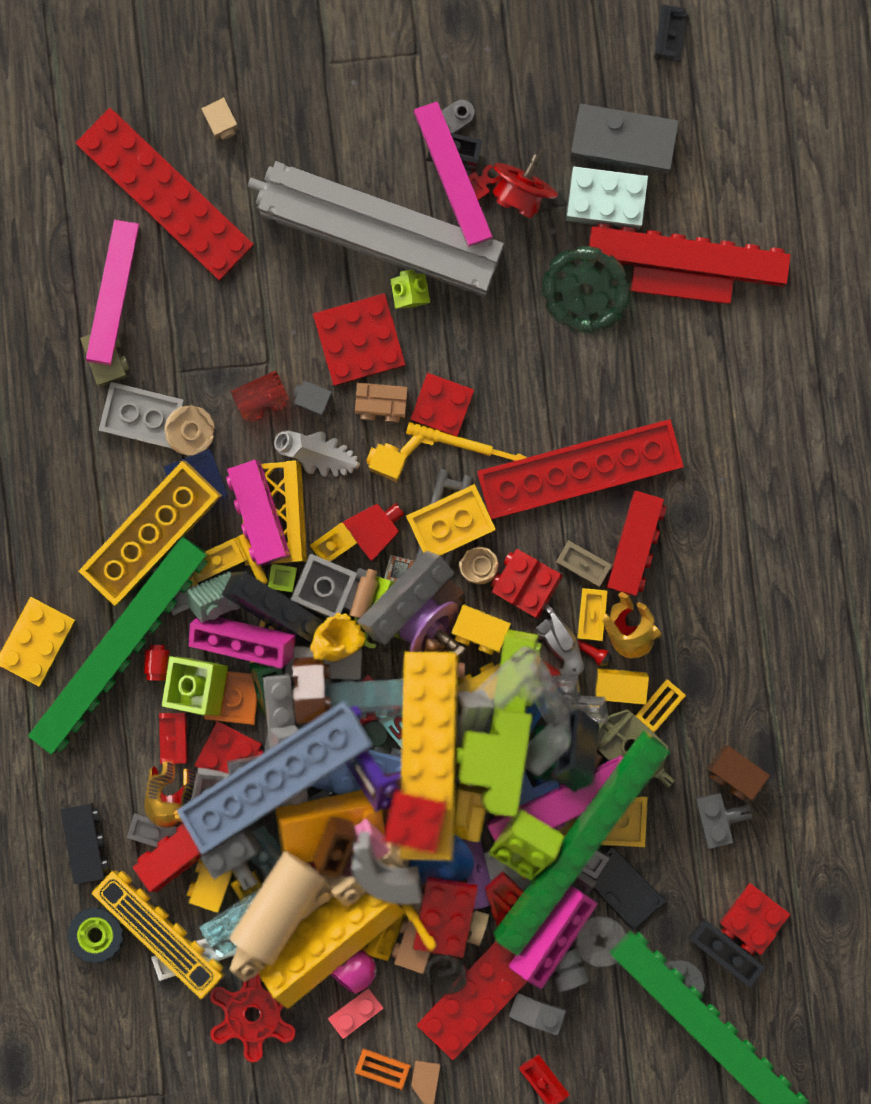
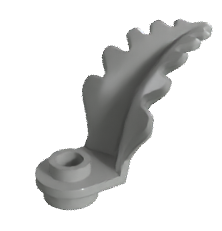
(316, 453)

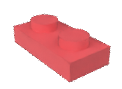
(355, 1013)

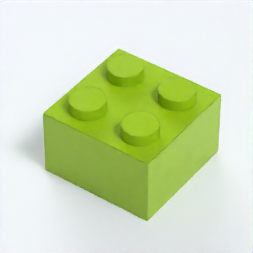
(194, 685)

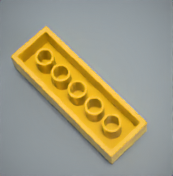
(150, 533)
(324, 943)

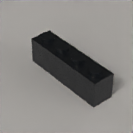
(271, 607)

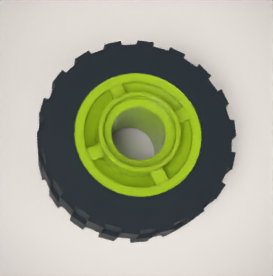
(80, 935)

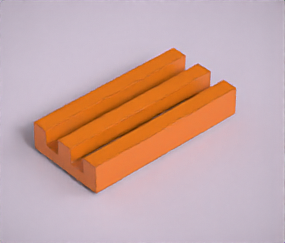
(362, 1061)

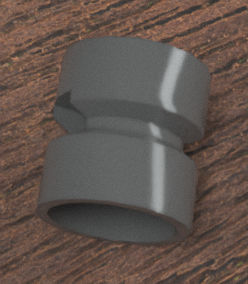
(569, 971)

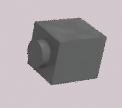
(312, 398)

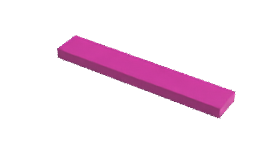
(452, 174)
(112, 292)

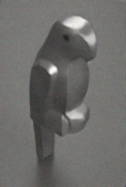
(561, 643)

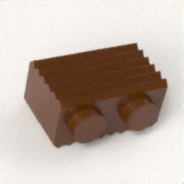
(335, 847)

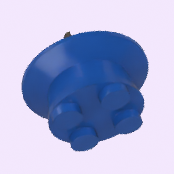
(444, 869)

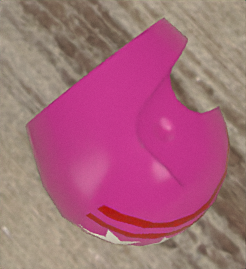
(356, 973)

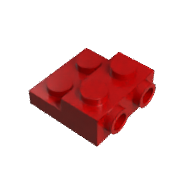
(526, 583)
(226, 745)
(753, 920)

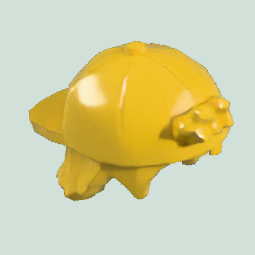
(337, 638)

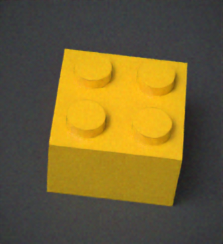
(480, 629)

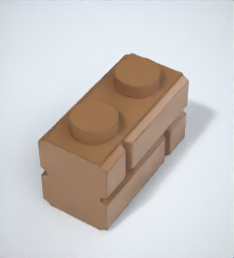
(381, 402)

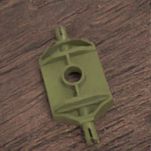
(619, 729)

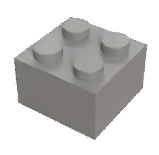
(323, 587)

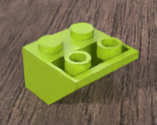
(526, 845)

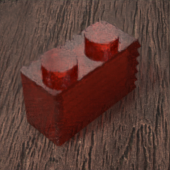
(260, 396)

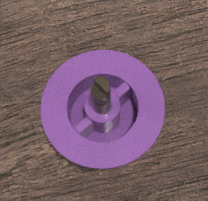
(432, 623)

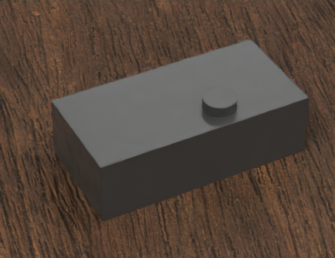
(624, 139)

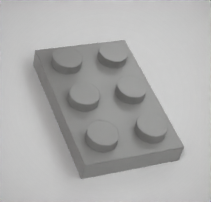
(137, 414)

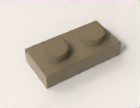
(583, 563)

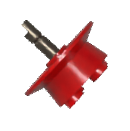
(522, 188)

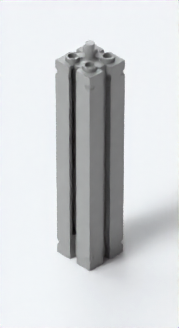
(376, 227)

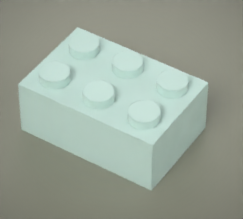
(606, 198)

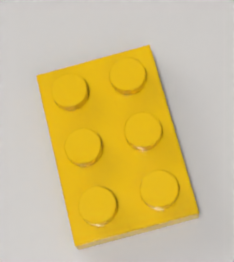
(451, 522)
(35, 641)

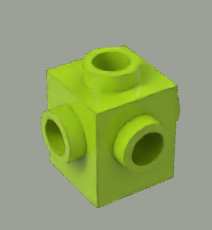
(410, 290)

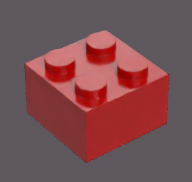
(416, 822)

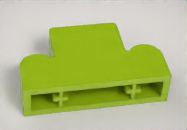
(496, 761)

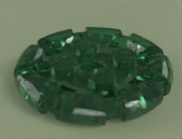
(582, 303)

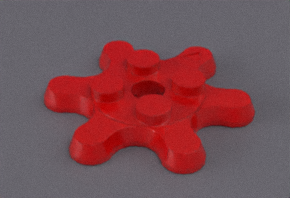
(238, 1026)

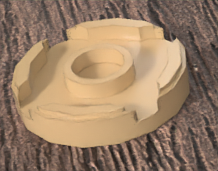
(189, 430)

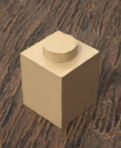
(220, 119)

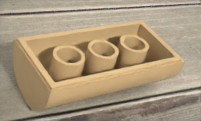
(278, 908)

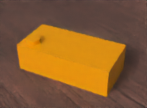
(304, 823)

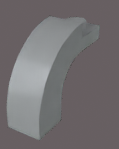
(382, 881)

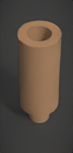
(364, 594)

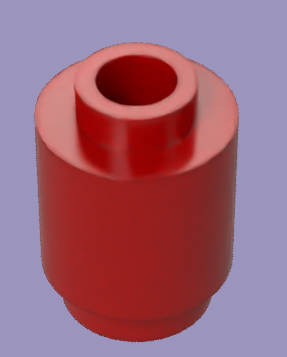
(156, 662)

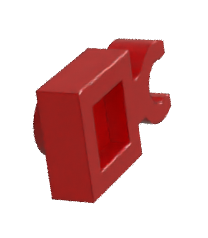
(480, 183)

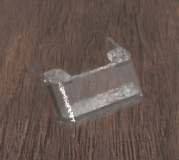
(531, 679)

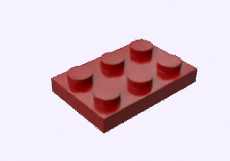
(446, 915)

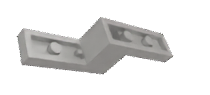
(281, 718)

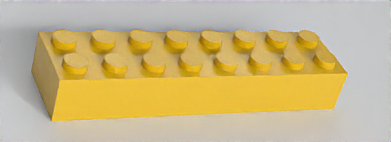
(430, 738)

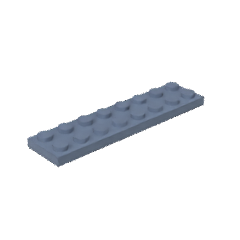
(274, 777)

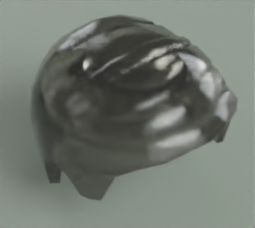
(447, 973)

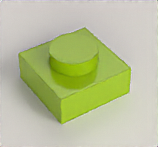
(282, 578)

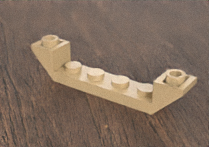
(344, 889)

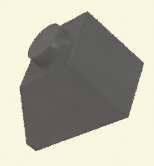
(537, 1013)

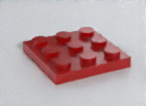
(359, 339)

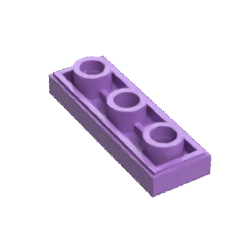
(480, 873)

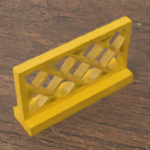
(294, 509)

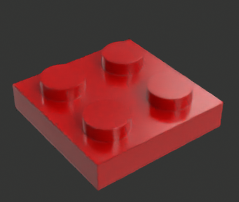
(442, 404)

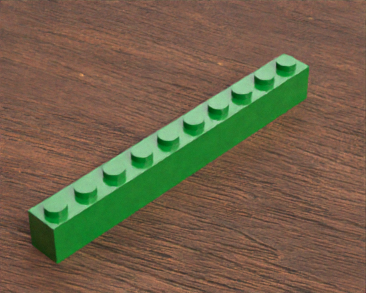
(118, 645)
(581, 842)
(703, 1022)

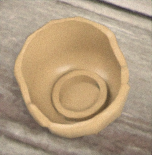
(479, 565)

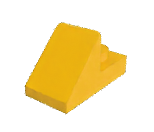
(333, 543)

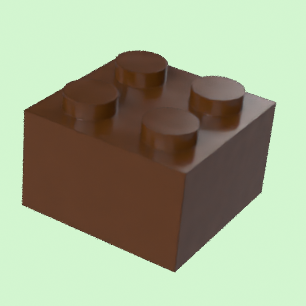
(737, 772)

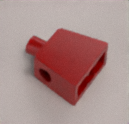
(374, 528)

